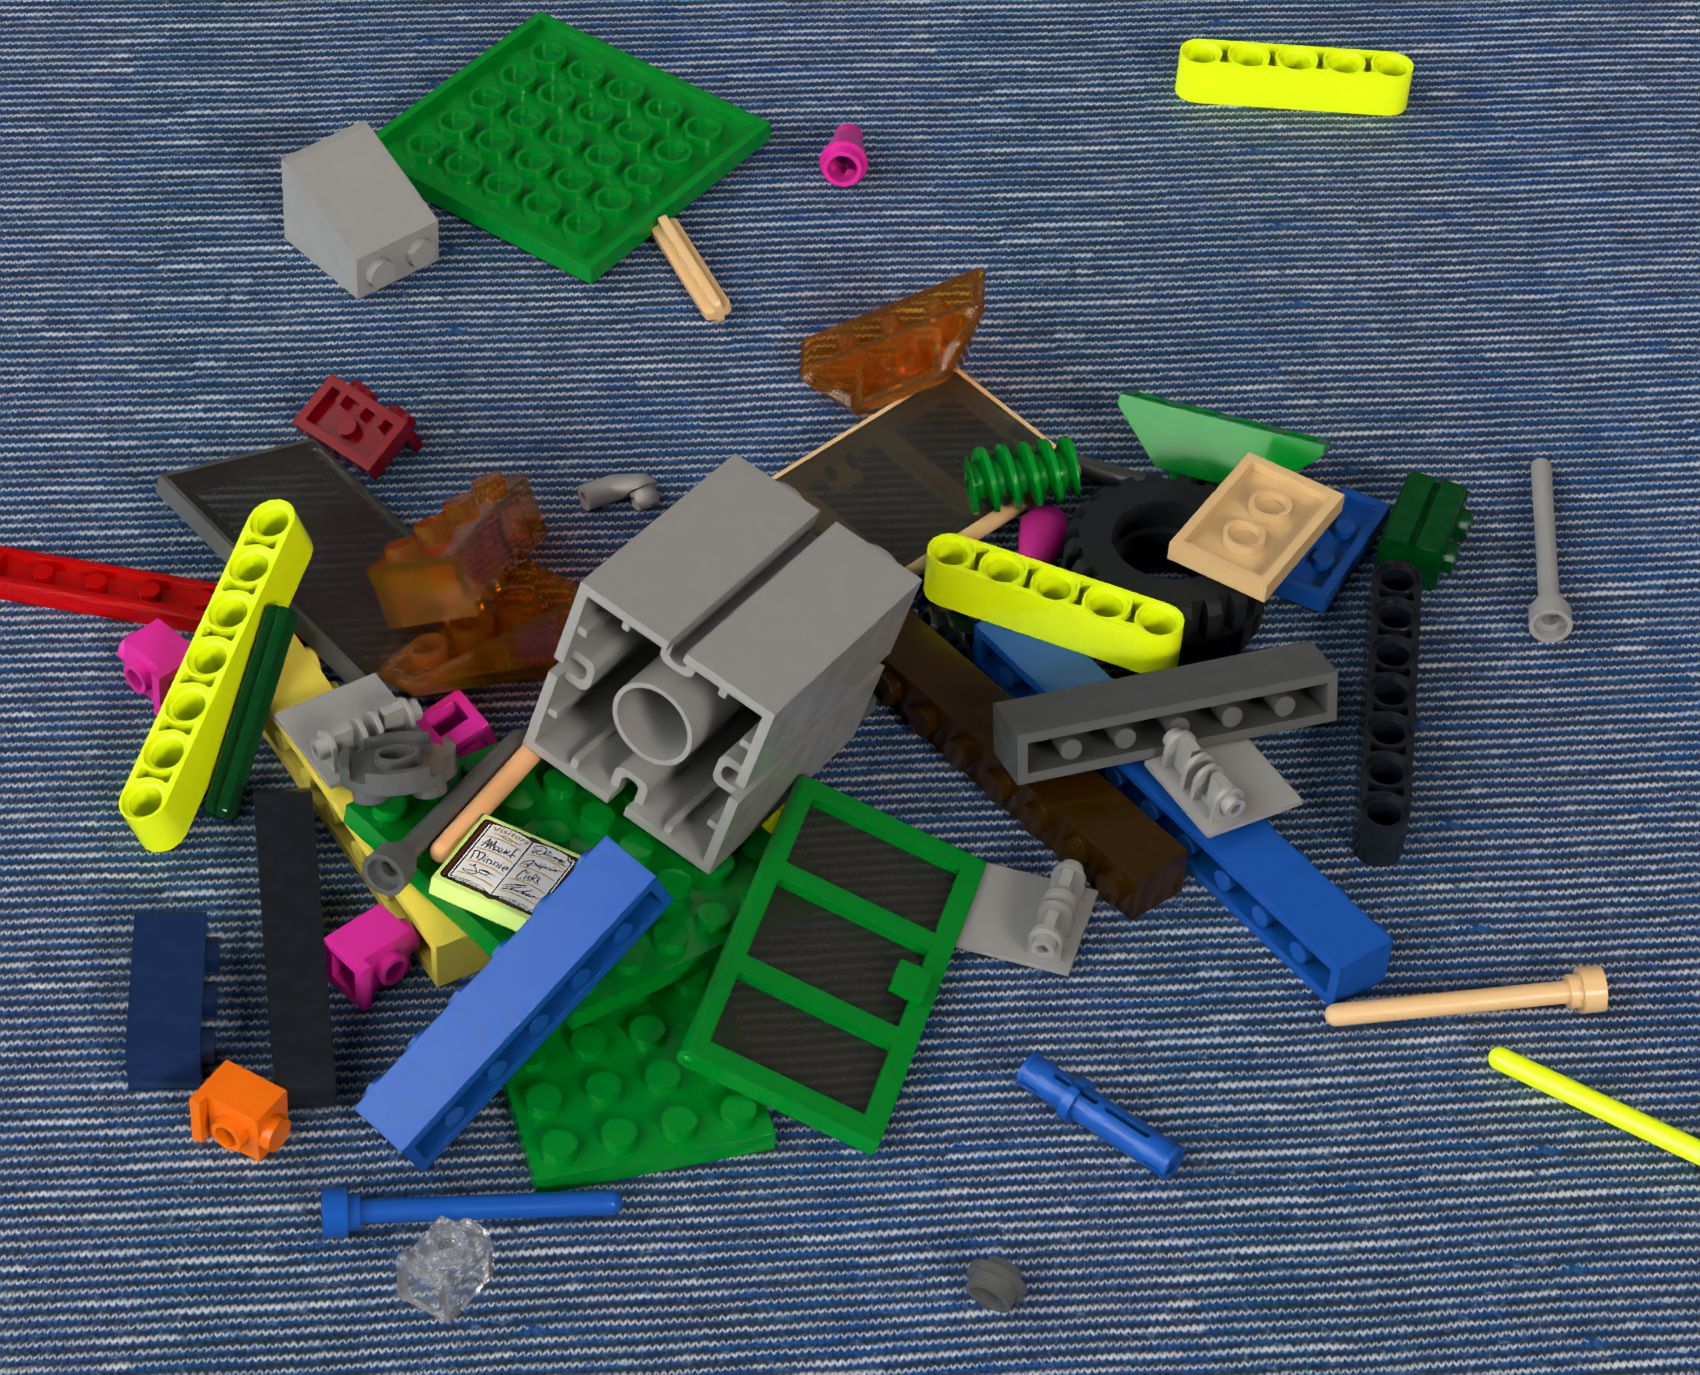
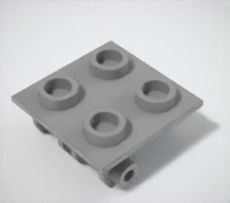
(345, 718)
(1220, 783)
(1029, 916)

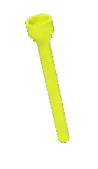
(1596, 1103)

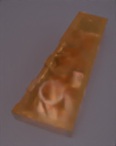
(459, 553)

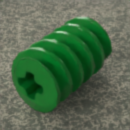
(1021, 473)

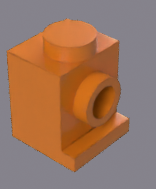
(240, 1112)

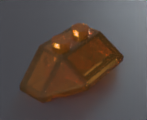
(896, 346)

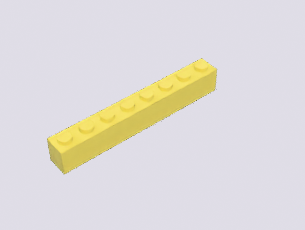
(444, 948)

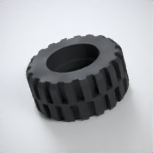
(1132, 531)

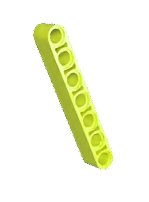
(197, 710)

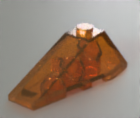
(503, 644)

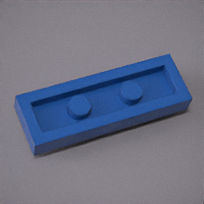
(1336, 553)

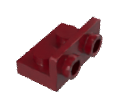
(356, 426)

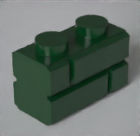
(1425, 527)

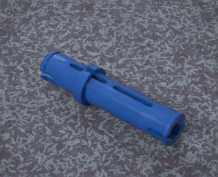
(1080, 1103)

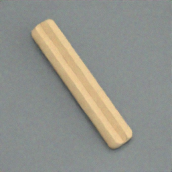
(691, 269)

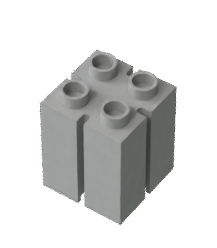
(719, 660)

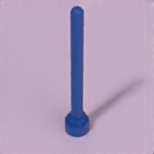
(347, 1212)

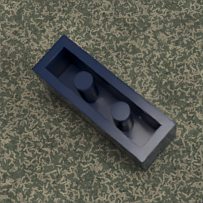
(171, 1001)

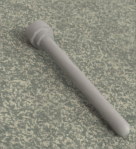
(1549, 613)

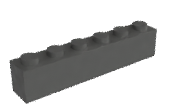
(1129, 715)

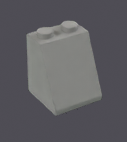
(356, 211)

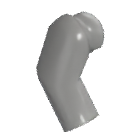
(617, 487)

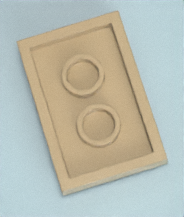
(1256, 527)

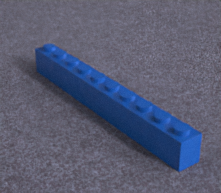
(1247, 869)

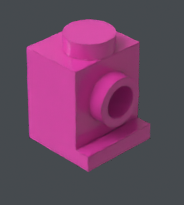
(152, 660)
(459, 721)
(369, 954)

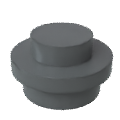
(995, 1283)

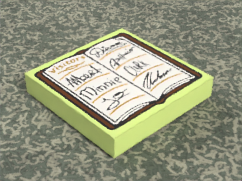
(501, 872)

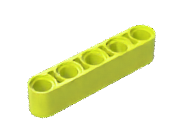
(1293, 77)
(1052, 604)

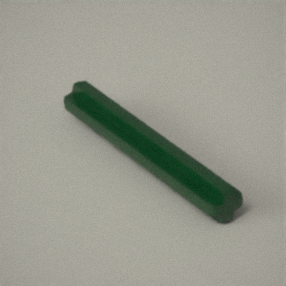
(250, 713)

